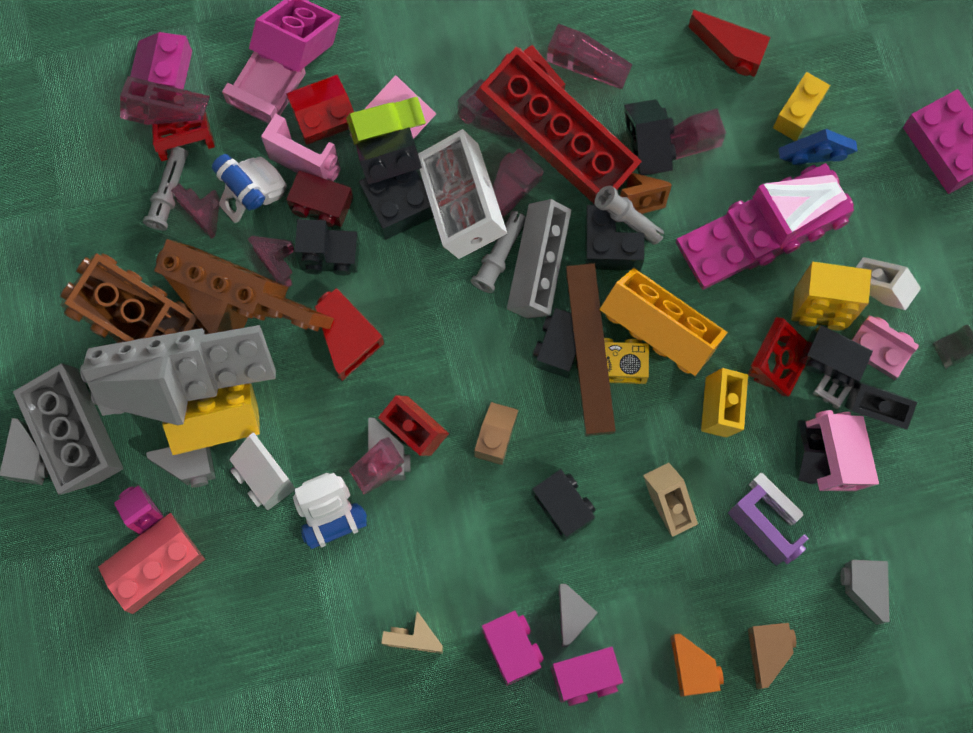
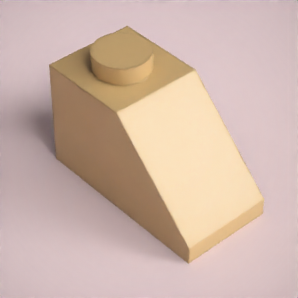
(671, 499)

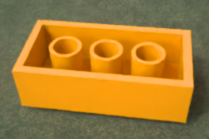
(663, 321)

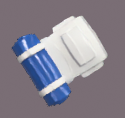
(249, 182)
(327, 510)

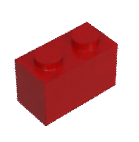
(413, 425)

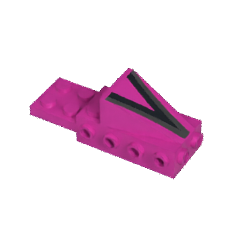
(768, 225)

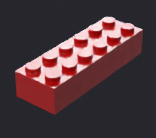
(556, 125)

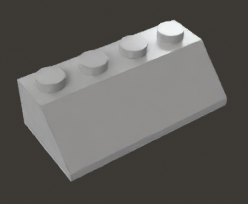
(67, 429)

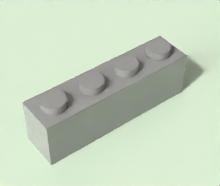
(539, 259)

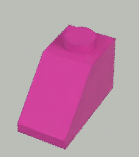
(137, 509)

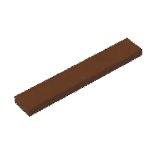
(590, 350)

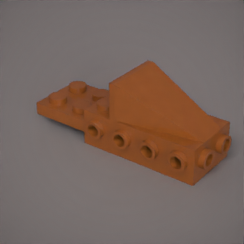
(228, 294)
(122, 304)

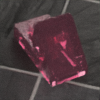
(202, 211)
(270, 253)
(377, 466)

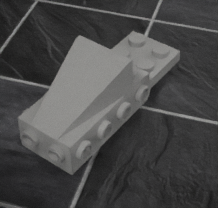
(166, 371)

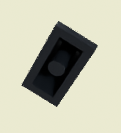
(810, 455)

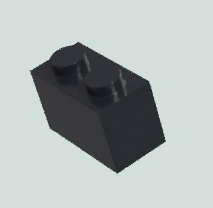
(388, 156)
(558, 348)
(835, 357)
(881, 404)
(563, 504)

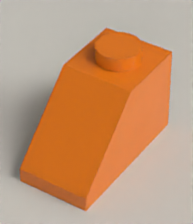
(695, 668)

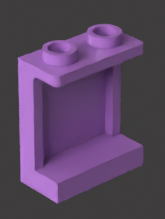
(763, 532)

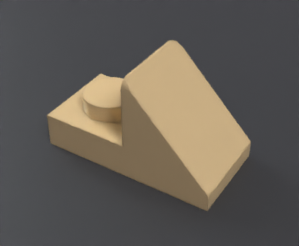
(421, 640)

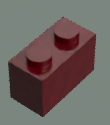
(319, 199)

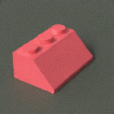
(150, 564)

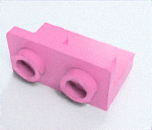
(889, 347)

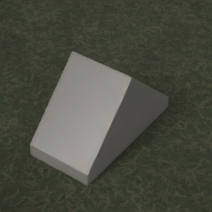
(574, 614)

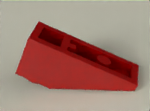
(733, 44)

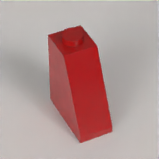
(350, 336)

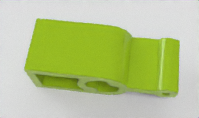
(385, 119)

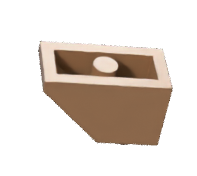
(496, 433)
(770, 651)

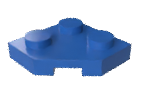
(818, 148)

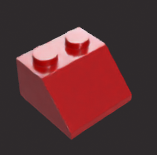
(321, 109)

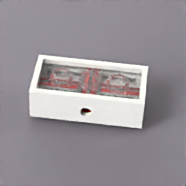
(461, 194)

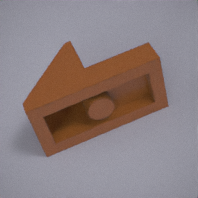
(646, 192)

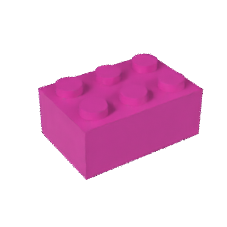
(294, 33)
(945, 139)

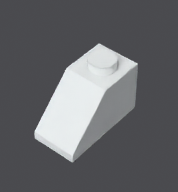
(890, 283)

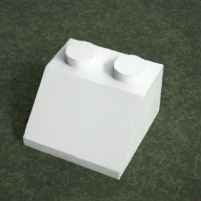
(261, 473)

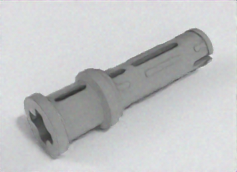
(163, 201)
(622, 210)
(494, 263)

